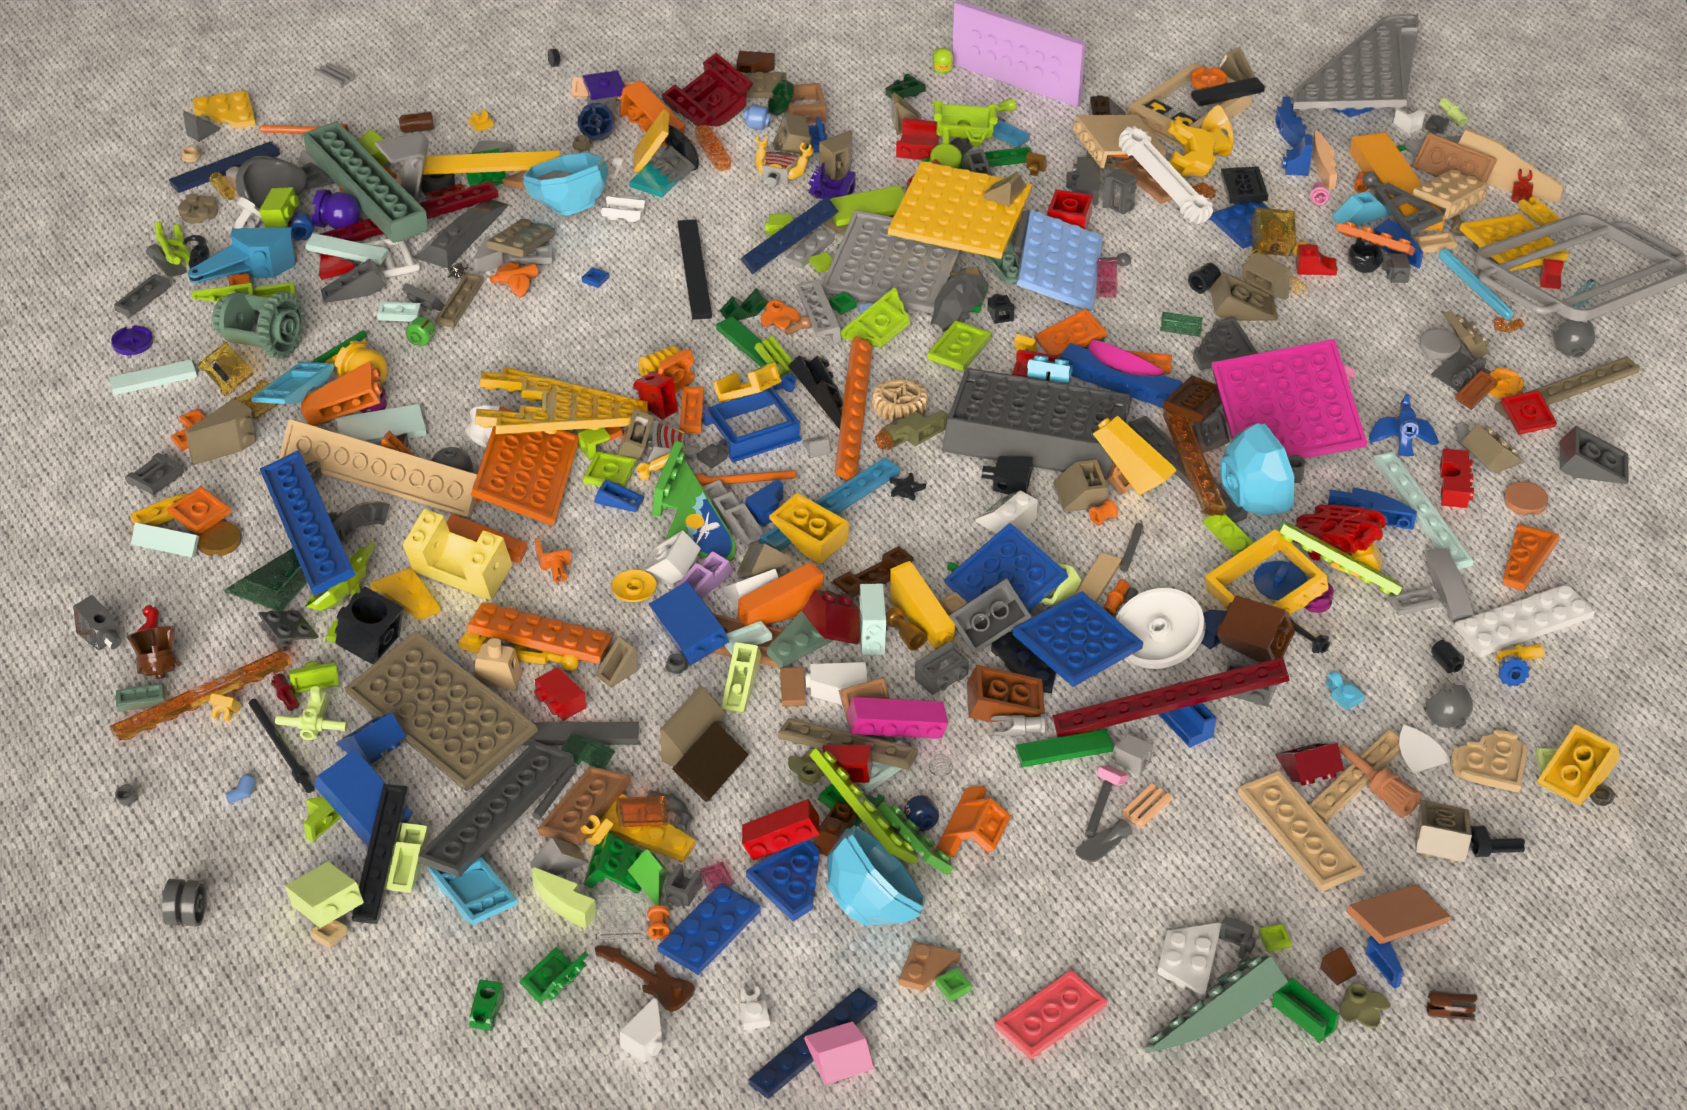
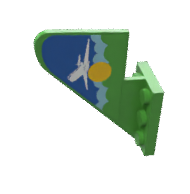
(695, 512)

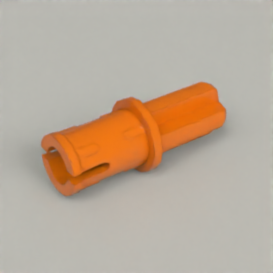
(1116, 597)

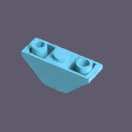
(1360, 209)

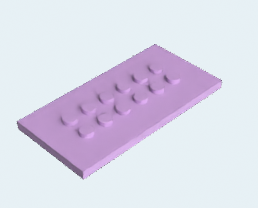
(1018, 53)

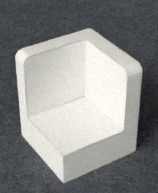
(1409, 122)

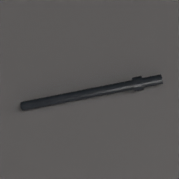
(298, 772)

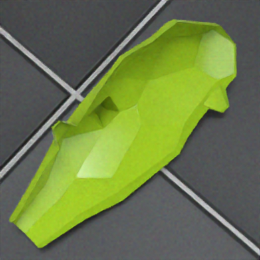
(335, 595)

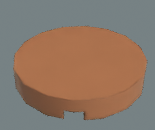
(1526, 498)

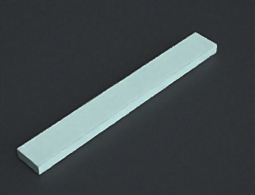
(1426, 514)

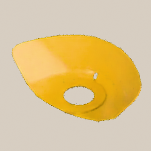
(1218, 118)

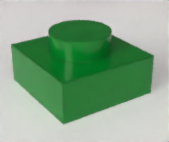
(842, 303)

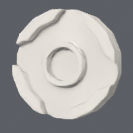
(250, 214)

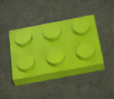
(959, 346)

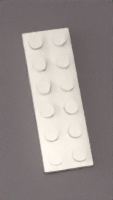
(1523, 619)

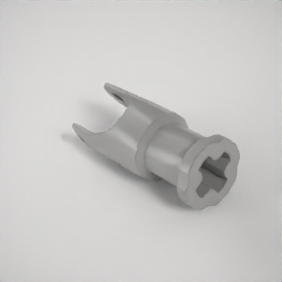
(1021, 725)

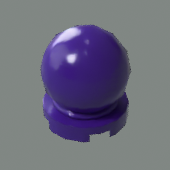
(335, 209)

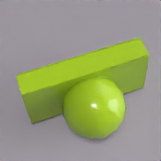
(313, 675)

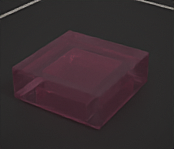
(714, 875)

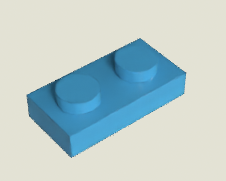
(1010, 134)

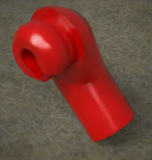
(152, 615)

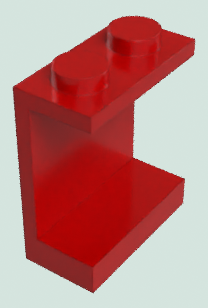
(917, 139)

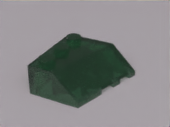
(273, 583)

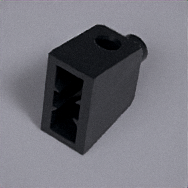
(1010, 474)

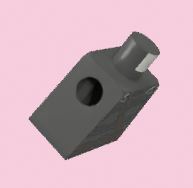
(96, 624)

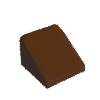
(1338, 966)

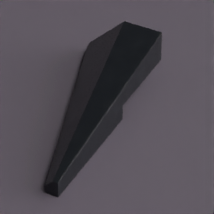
(820, 385)

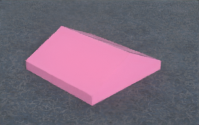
(839, 1052)

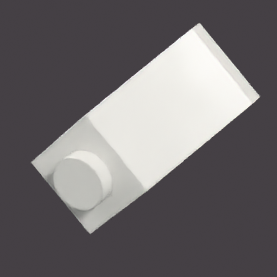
(643, 1033)

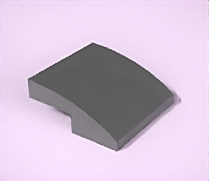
(1211, 432)

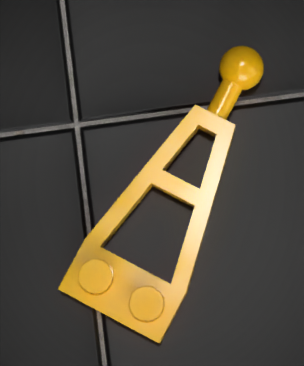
(473, 643)

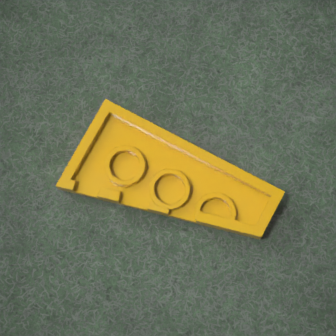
(661, 839)

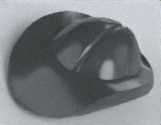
(263, 173)

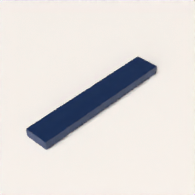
(201, 175)

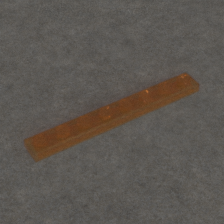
(1195, 464)
(195, 697)

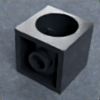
(368, 625)

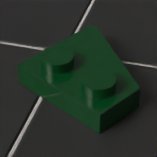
(908, 87)

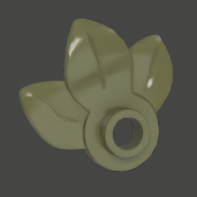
(806, 768)
(1364, 1007)

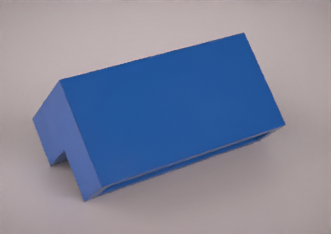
(1191, 723)

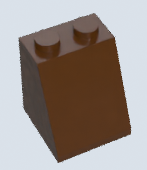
(1256, 629)

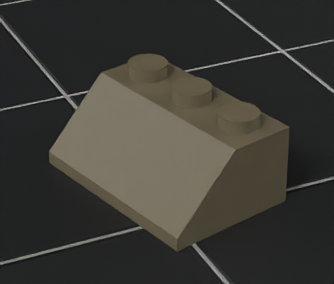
(689, 724)

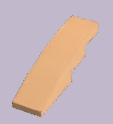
(1324, 162)

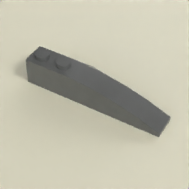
(460, 234)

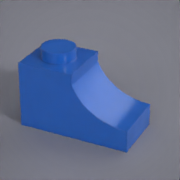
(1298, 159)
(765, 502)

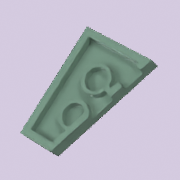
(796, 641)

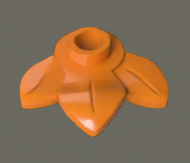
(779, 315)

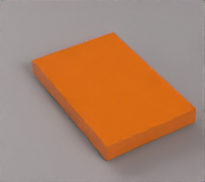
(1076, 329)

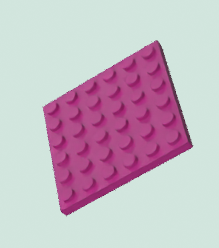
(1296, 394)

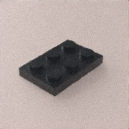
(1244, 185)

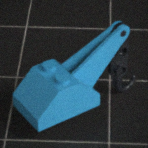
(253, 251)

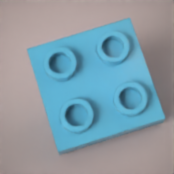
(1040, 367)

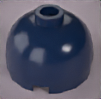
(596, 121)

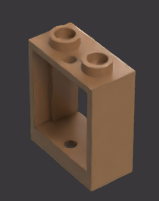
(810, 92)

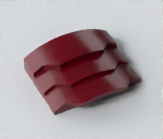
(712, 96)

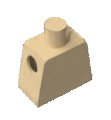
(497, 665)

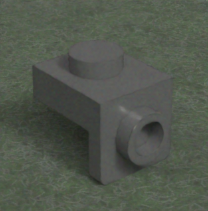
(1239, 934)

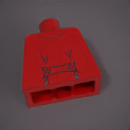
(659, 393)

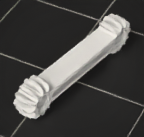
(1193, 206)

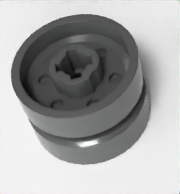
(184, 902)

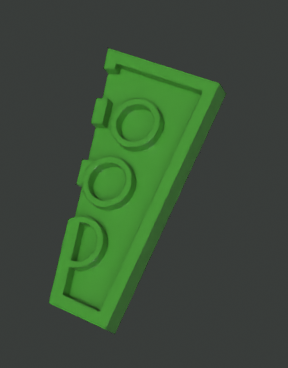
(920, 843)

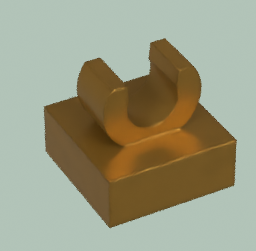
(1036, 163)

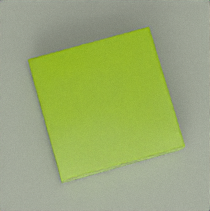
(610, 467)

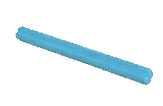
(1475, 283)

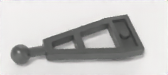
(1413, 223)

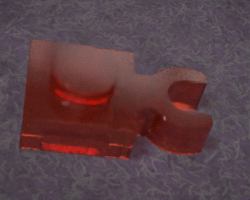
(1523, 188)

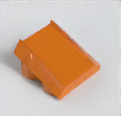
(678, 368)

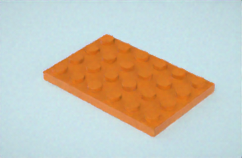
(526, 471)

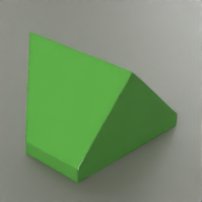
(650, 875)

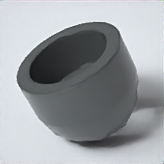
(122, 790)

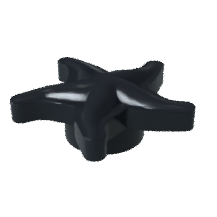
(906, 487)

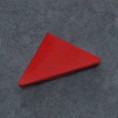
(333, 266)

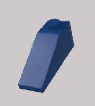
(1393, 229)

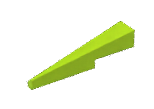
(216, 294)

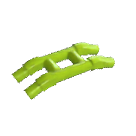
(172, 256)

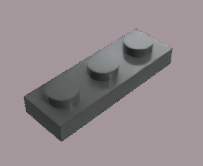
(142, 295)

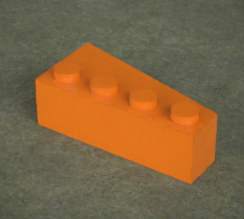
(644, 107)

